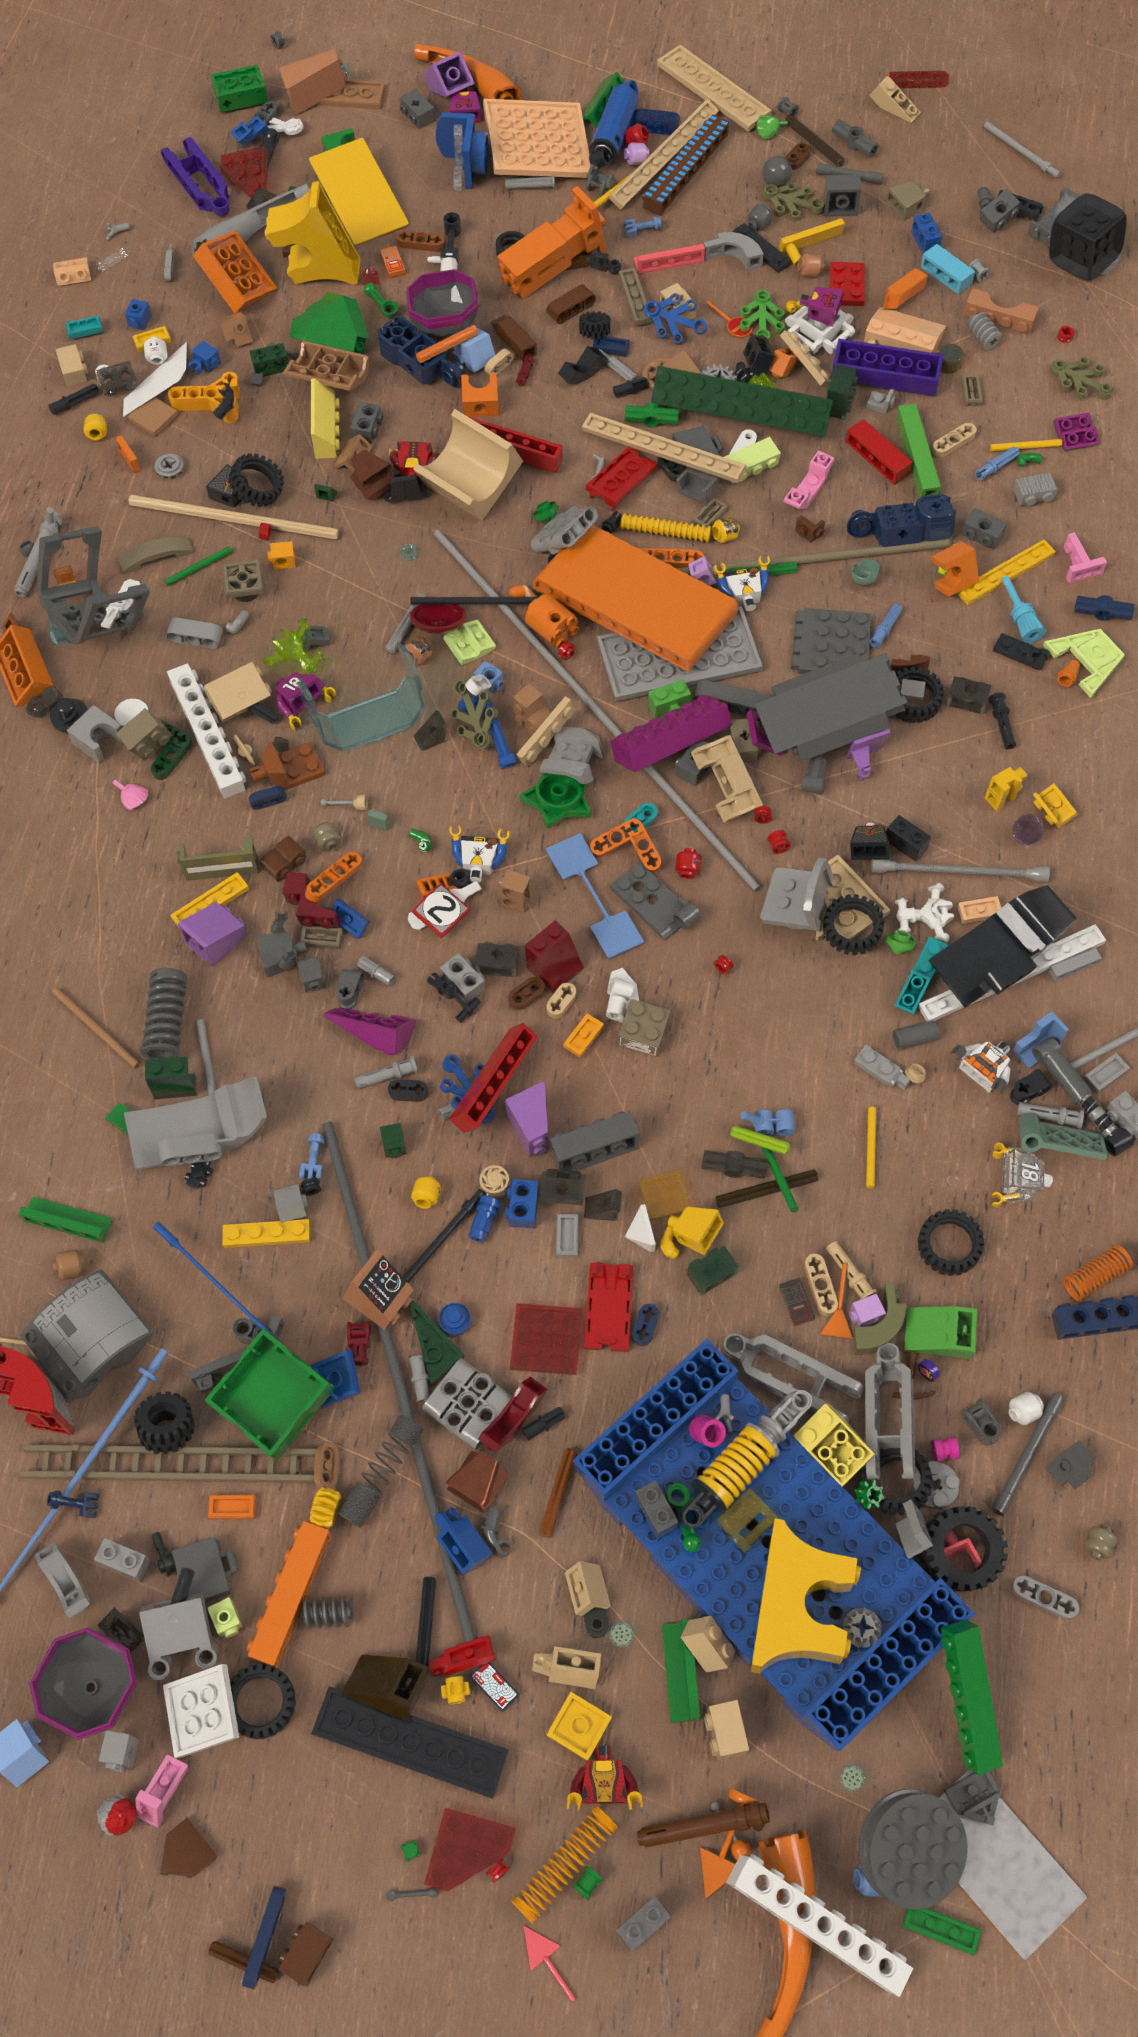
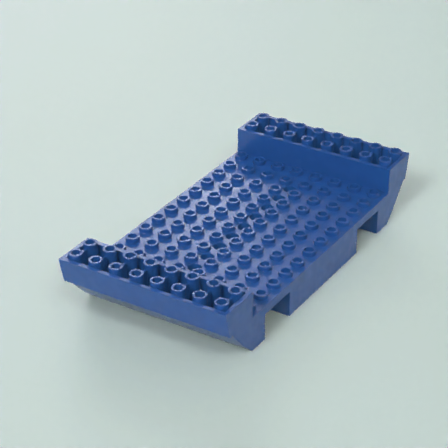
(728, 1584)

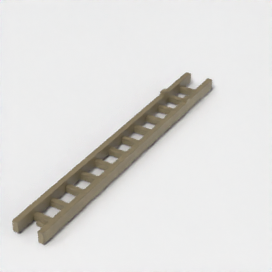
(136, 1451)

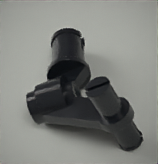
(450, 991)

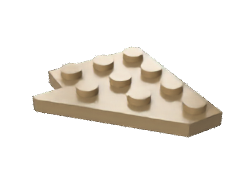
(848, 922)

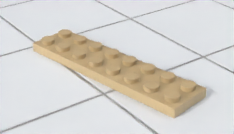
(713, 86)

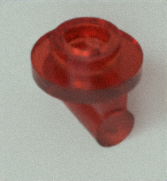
(370, 276)

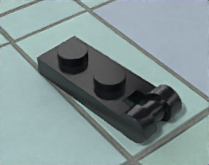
(1028, 207)
(1021, 651)

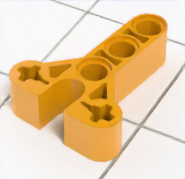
(206, 397)

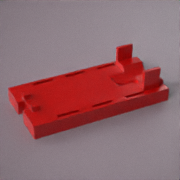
(620, 477)
(608, 1307)

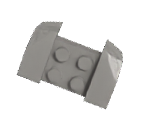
(572, 754)

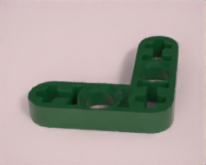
(173, 746)

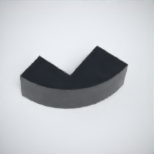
(587, 365)

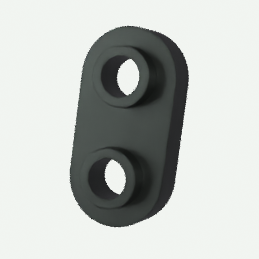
(671, 469)
(596, 1614)

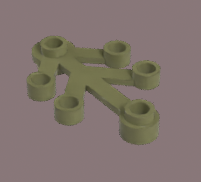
(773, 193)
(1060, 369)
(475, 715)

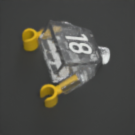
(1021, 1174)

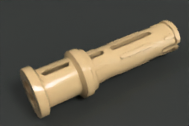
(856, 1279)

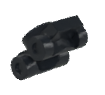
(197, 1174)

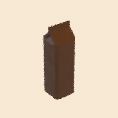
(514, 337)

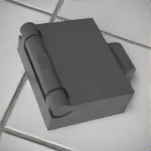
(699, 439)
(209, 1570)

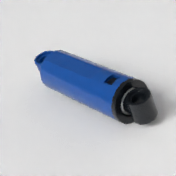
(613, 124)

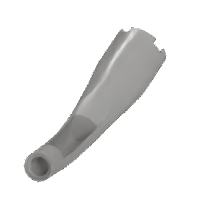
(251, 220)

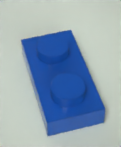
(350, 918)

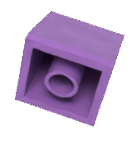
(448, 75)
(212, 932)
(529, 1118)

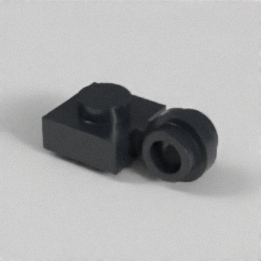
(601, 262)

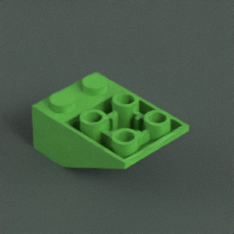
(941, 1331)

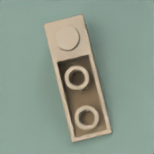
(892, 99)

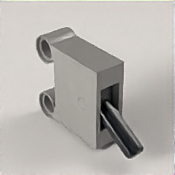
(177, 1627)

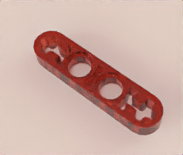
(940, 79)

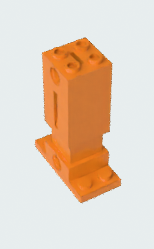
(551, 247)

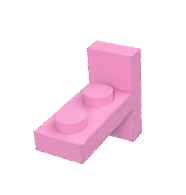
(1082, 565)
(160, 1790)

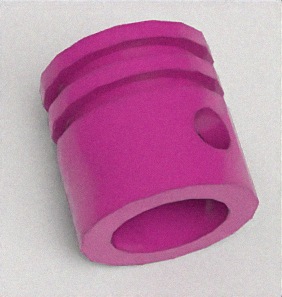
(707, 1430)

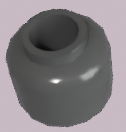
(760, 217)

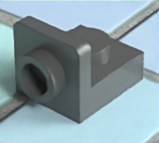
(316, 636)

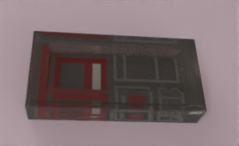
(797, 1302)

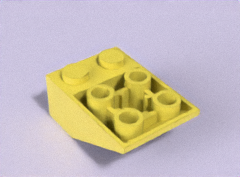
(834, 1444)

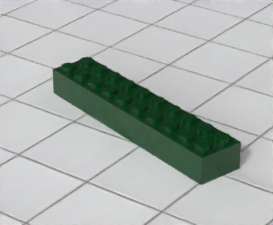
(742, 401)

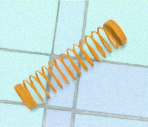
(605, 1823)

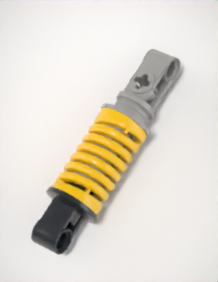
(742, 1460)

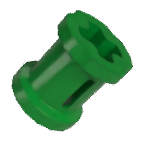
(587, 1882)

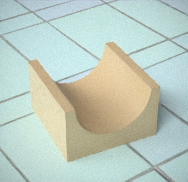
(471, 467)

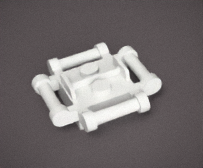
(819, 332)

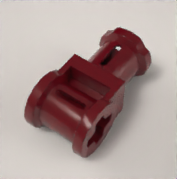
(358, 1339)

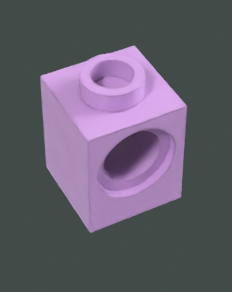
(703, 571)
(867, 1311)

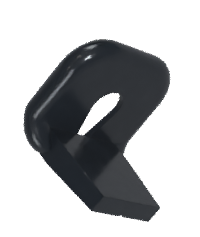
(405, 488)

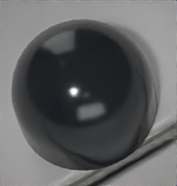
(462, 876)

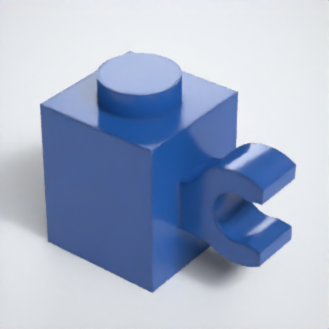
(204, 357)

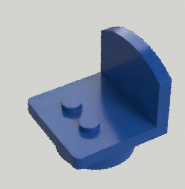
(475, 145)

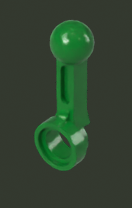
(371, 291)
(691, 1541)

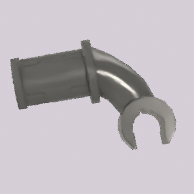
(490, 1531)

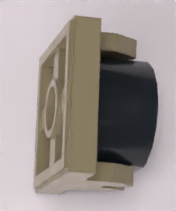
(243, 584)

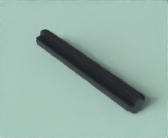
(425, 1620)

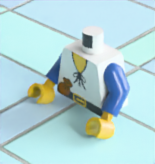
(744, 584)
(479, 854)

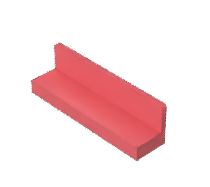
(670, 258)

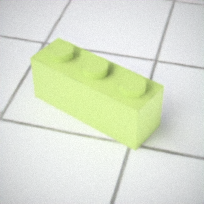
(756, 457)

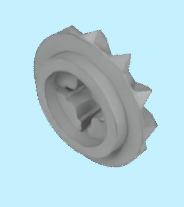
(172, 460)
(869, 1636)

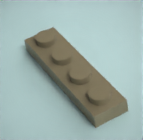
(634, 295)

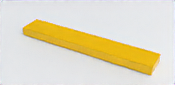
(1013, 568)

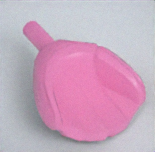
(132, 795)

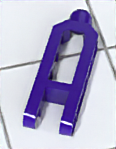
(191, 164)

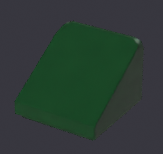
(325, 492)

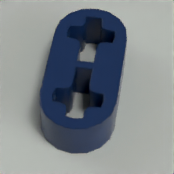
(267, 797)
(650, 1326)

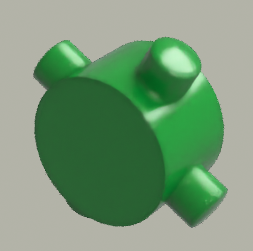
(410, 1850)

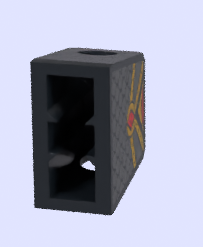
(220, 491)
(869, 843)

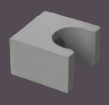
(90, 728)

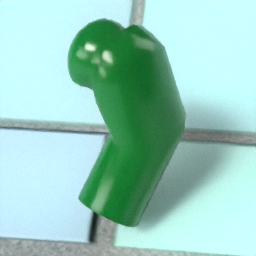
(1029, 456)
(422, 838)

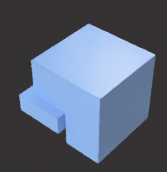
(474, 351)
(20, 1752)

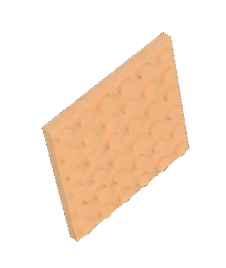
(537, 138)

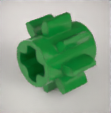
(869, 1494)

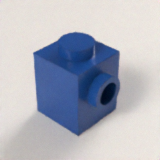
(138, 314)

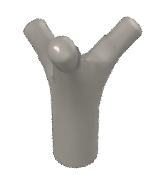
(116, 228)
(725, 1412)

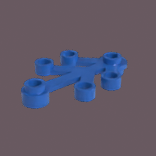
(673, 316)
(460, 1092)

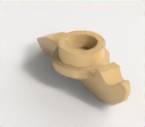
(244, 750)

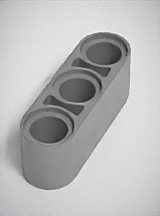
(194, 633)

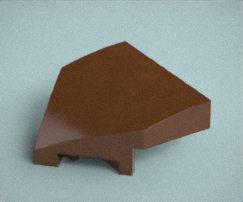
(185, 1851)

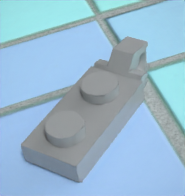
(881, 1068)

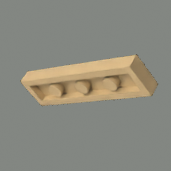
(810, 362)
(546, 731)

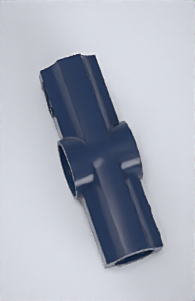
(1104, 608)

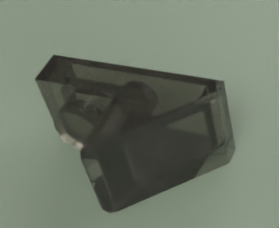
(603, 1206)

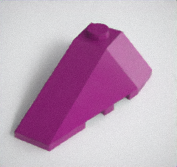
(381, 1033)

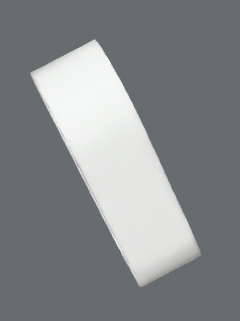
(477, 684)

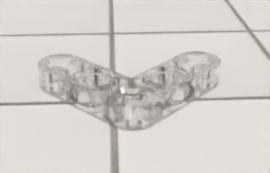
(458, 171)

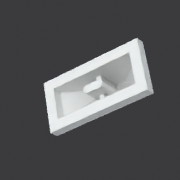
(640, 1230)

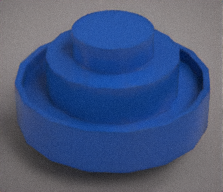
(454, 1319)

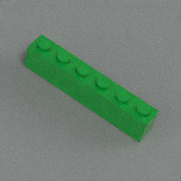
(971, 1697)

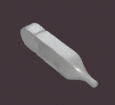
(169, 264)

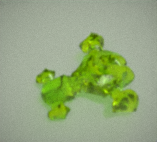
(291, 648)

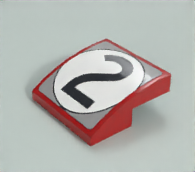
(441, 910)

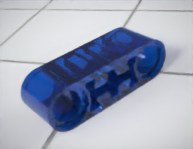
(656, 121)

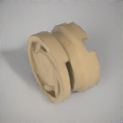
(494, 1181)

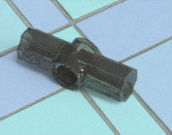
(734, 1164)

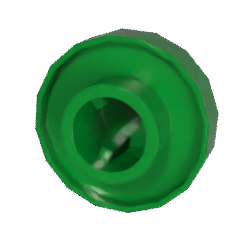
(545, 511)

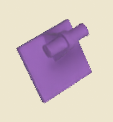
(860, 751)

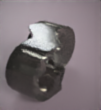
(42, 703)

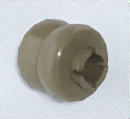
(327, 836)
(1100, 1542)

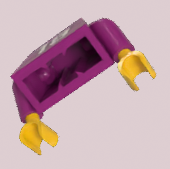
(289, 696)

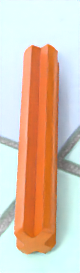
(446, 344)

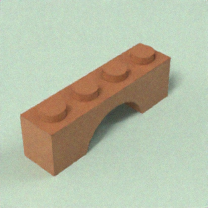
(1016, 318)

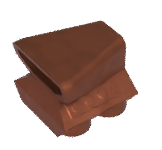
(371, 474)
(477, 1480)

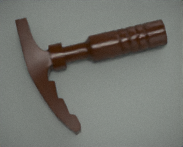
(911, 1364)

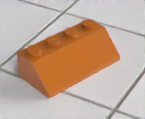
(22, 665)

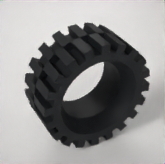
(991, 1536)

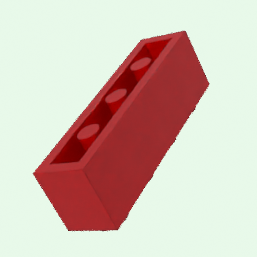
(879, 451)

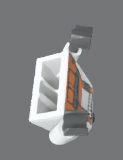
(985, 1064)

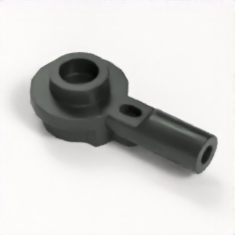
(166, 1563)

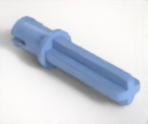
(992, 466)
(883, 630)

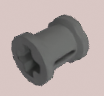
(787, 107)

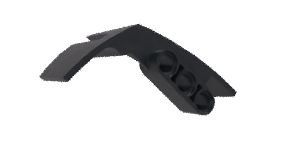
(1003, 945)

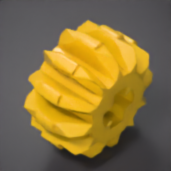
(325, 1507)

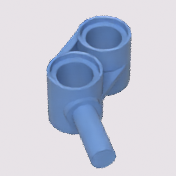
(766, 1124)

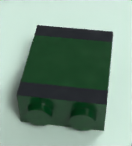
(170, 1078)

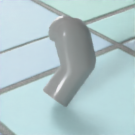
(238, 622)

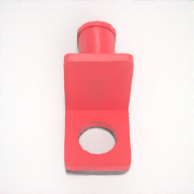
(954, 1547)

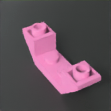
(812, 483)

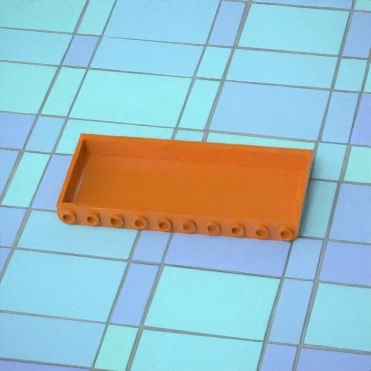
(638, 597)

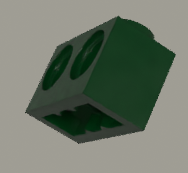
(269, 359)

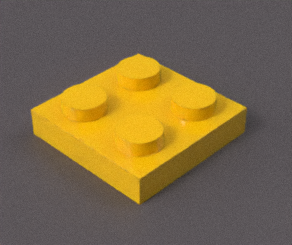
(579, 1726)

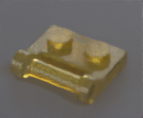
(741, 1514)

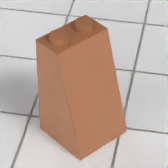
(313, 79)

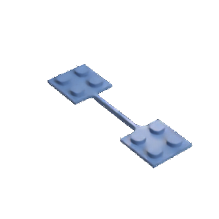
(614, 933)

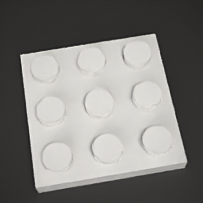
(201, 1711)

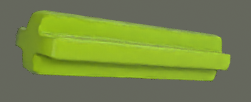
(760, 1140)

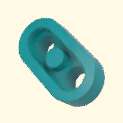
(640, 812)

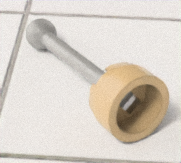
(360, 802)

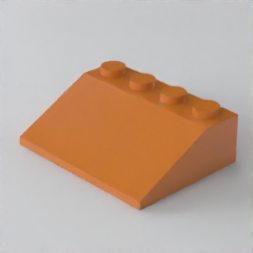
(234, 271)

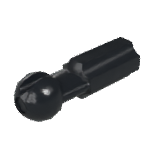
(270, 139)

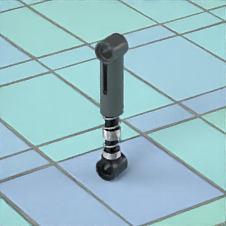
(1050, 1054)

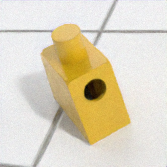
(696, 1228)

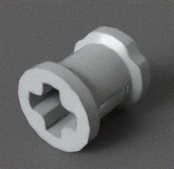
(980, 271)

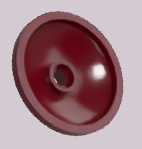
(438, 618)

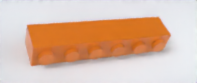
(288, 1597)

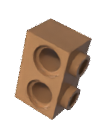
(515, 890)

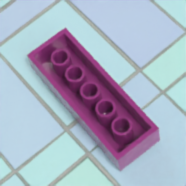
(670, 733)

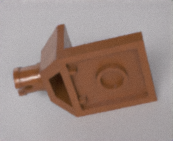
(289, 767)

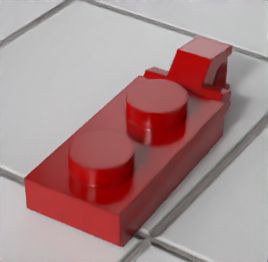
(463, 1657)

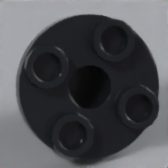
(66, 713)

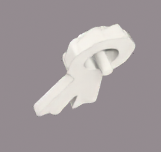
(290, 127)

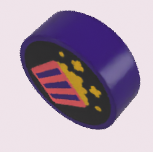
(928, 1370)

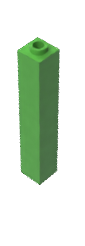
(917, 450)

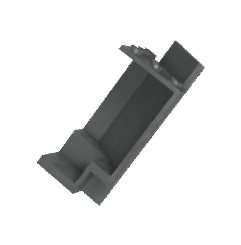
(831, 706)

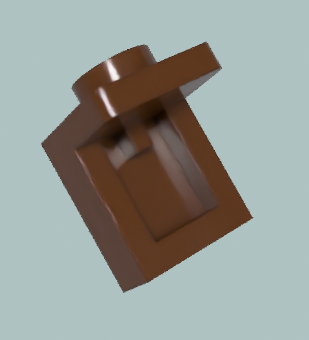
(809, 530)

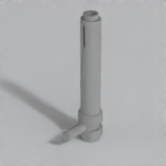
(50, 526)

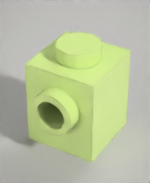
(225, 1618)

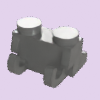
(600, 180)

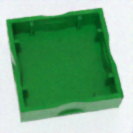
(270, 1394)

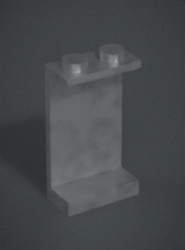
(1042, 230)

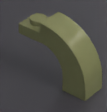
(868, 1339)

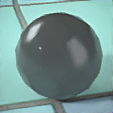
(777, 171)

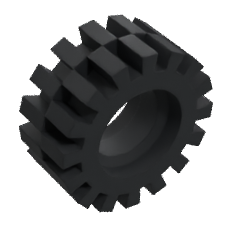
(594, 325)

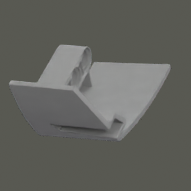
(196, 1128)

